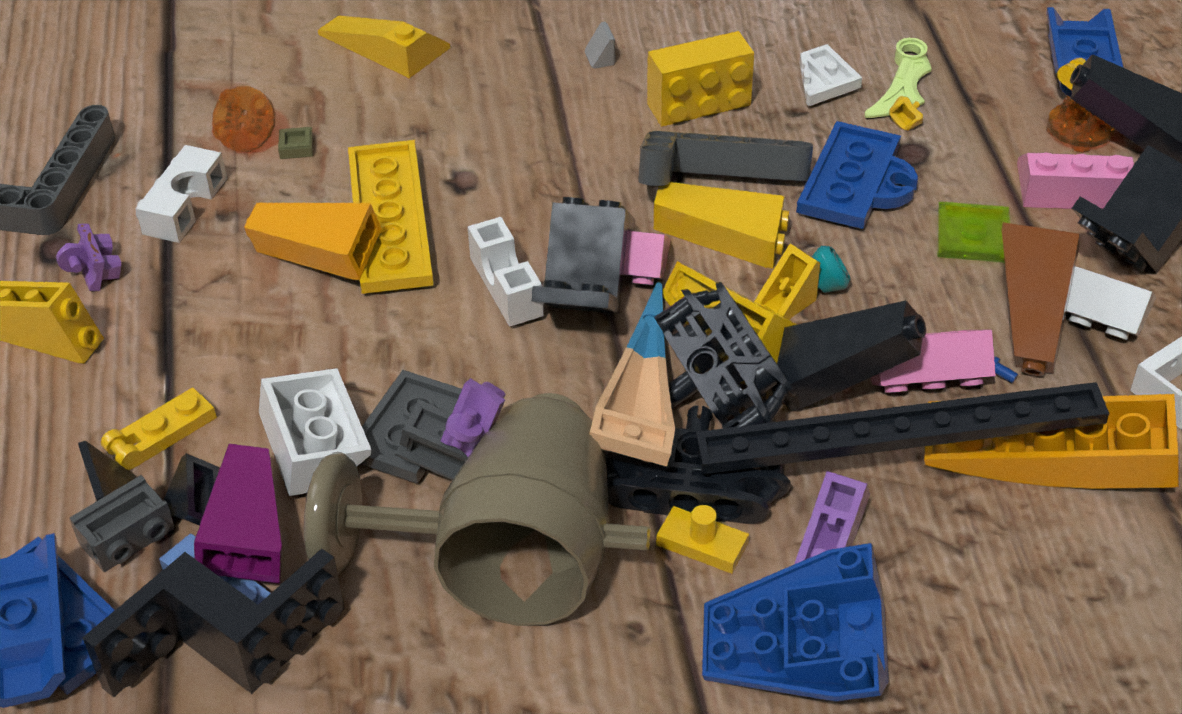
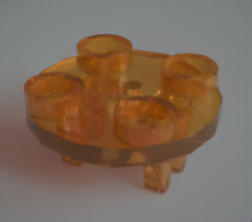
(229, 116)
(1077, 126)

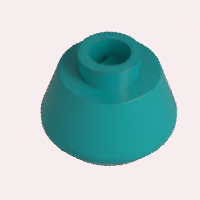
(833, 272)

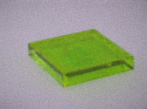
(971, 231)

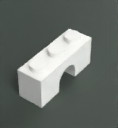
(167, 206)
(507, 280)

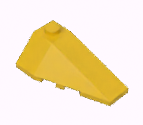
(386, 42)
(764, 321)

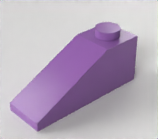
(834, 516)

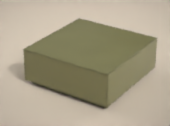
(295, 143)

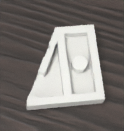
(826, 75)

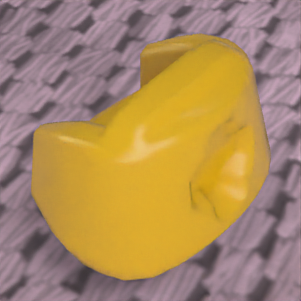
(905, 113)

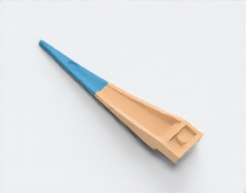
(636, 407)

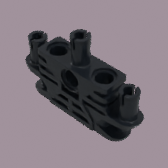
(732, 337)
(655, 489)

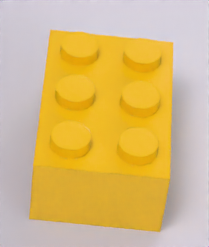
(699, 78)

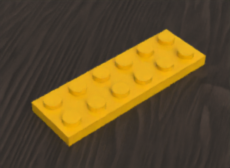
(391, 182)

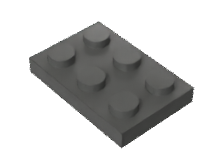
(388, 418)

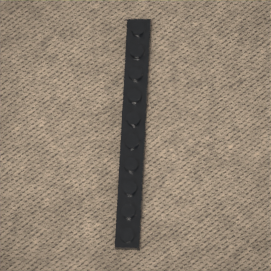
(901, 427)

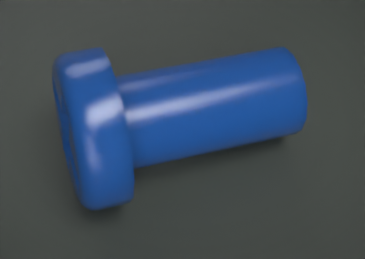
(1004, 372)

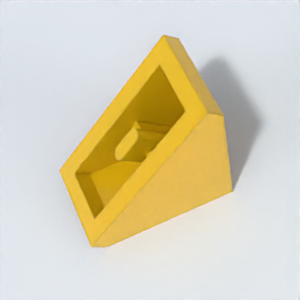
(791, 283)

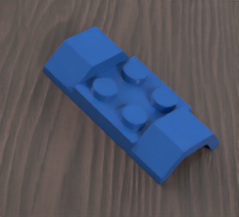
(1082, 39)
(31, 625)

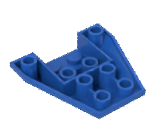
(803, 629)

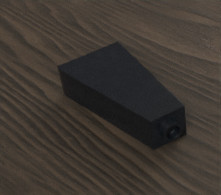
(1131, 104)
(847, 349)

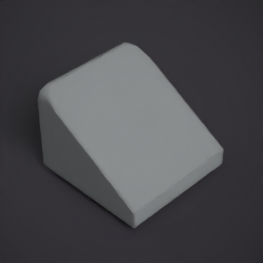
(601, 47)

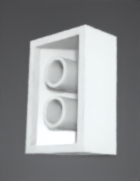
(1108, 302)
(308, 420)

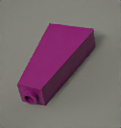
(241, 519)

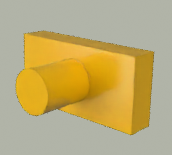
(702, 538)

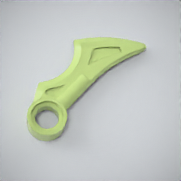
(908, 74)

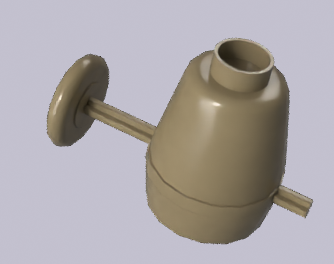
(522, 476)

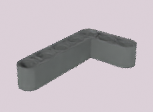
(673, 152)
(63, 180)

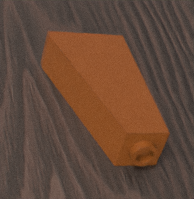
(1039, 284)

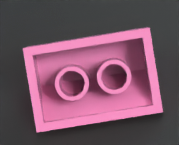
(1061, 179)
(646, 256)
(944, 357)

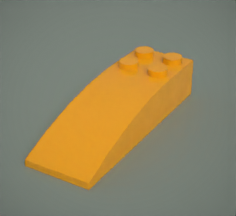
(1127, 452)

